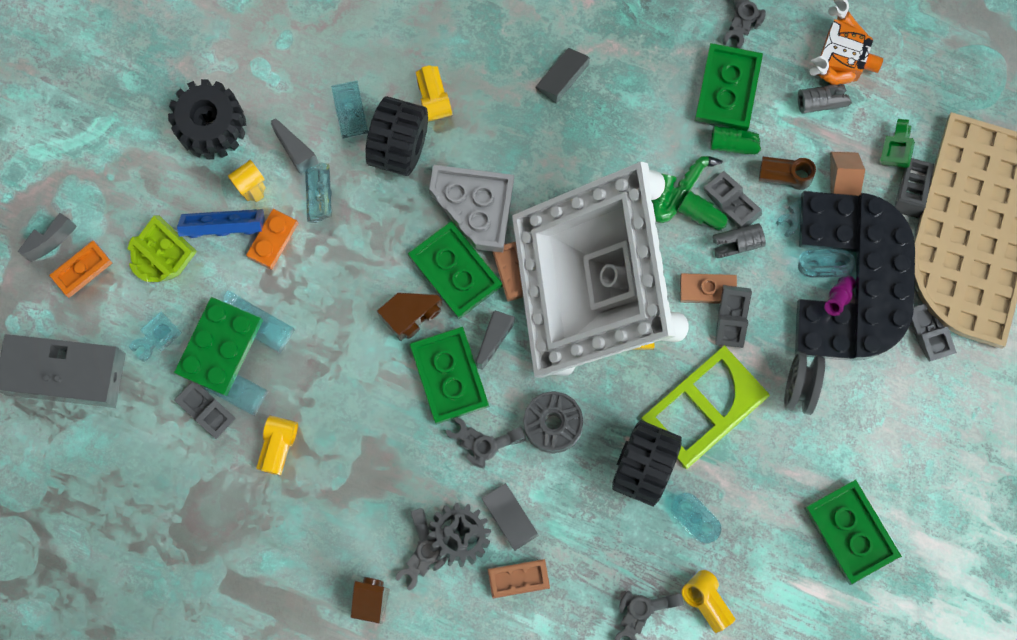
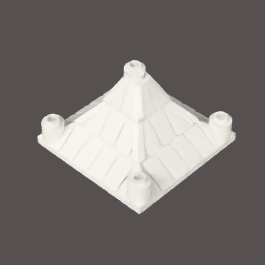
(594, 272)

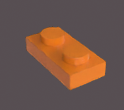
(272, 239)
(81, 269)

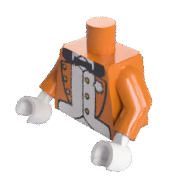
(845, 49)

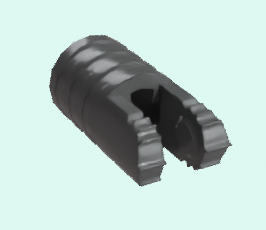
(823, 98)
(743, 240)

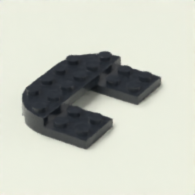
(883, 276)

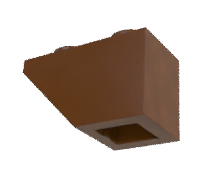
(408, 311)
(369, 600)

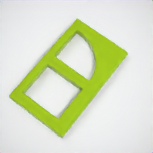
(747, 397)

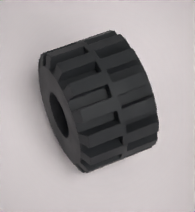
(203, 105)
(396, 136)
(646, 463)

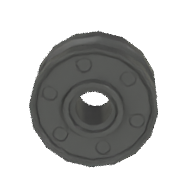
(804, 383)
(548, 405)

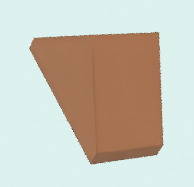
(846, 173)

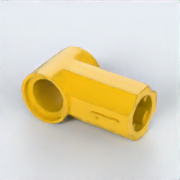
(433, 93)
(248, 181)
(277, 438)
(703, 594)

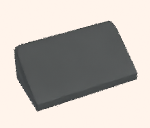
(563, 74)

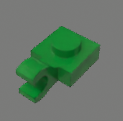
(898, 148)

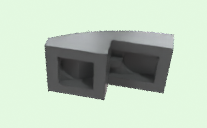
(732, 201)
(40, 245)
(732, 316)
(931, 334)
(205, 409)
(510, 517)

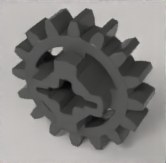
(471, 531)

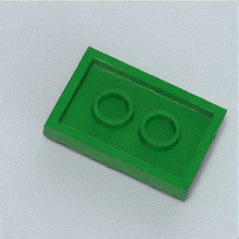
(728, 87)
(455, 270)
(218, 346)
(449, 375)
(852, 532)

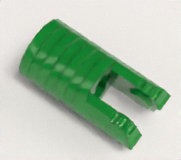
(734, 140)
(702, 211)

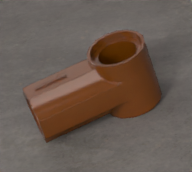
(783, 171)

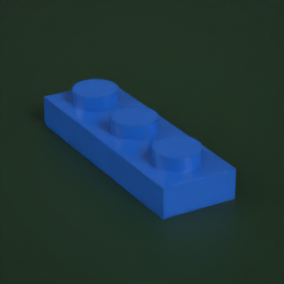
(221, 223)

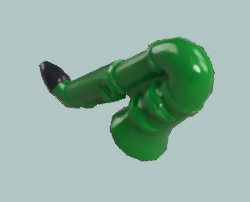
(668, 203)

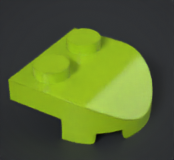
(159, 252)

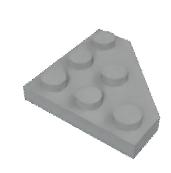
(475, 203)

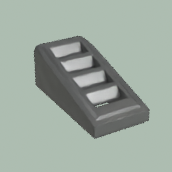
(299, 153)
(909, 203)
(496, 332)

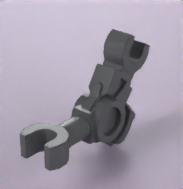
(745, 14)
(484, 446)
(422, 557)
(640, 609)

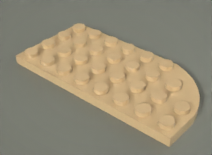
(971, 232)

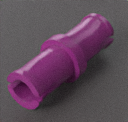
(840, 295)

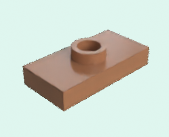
(509, 271)
(704, 287)
(518, 578)

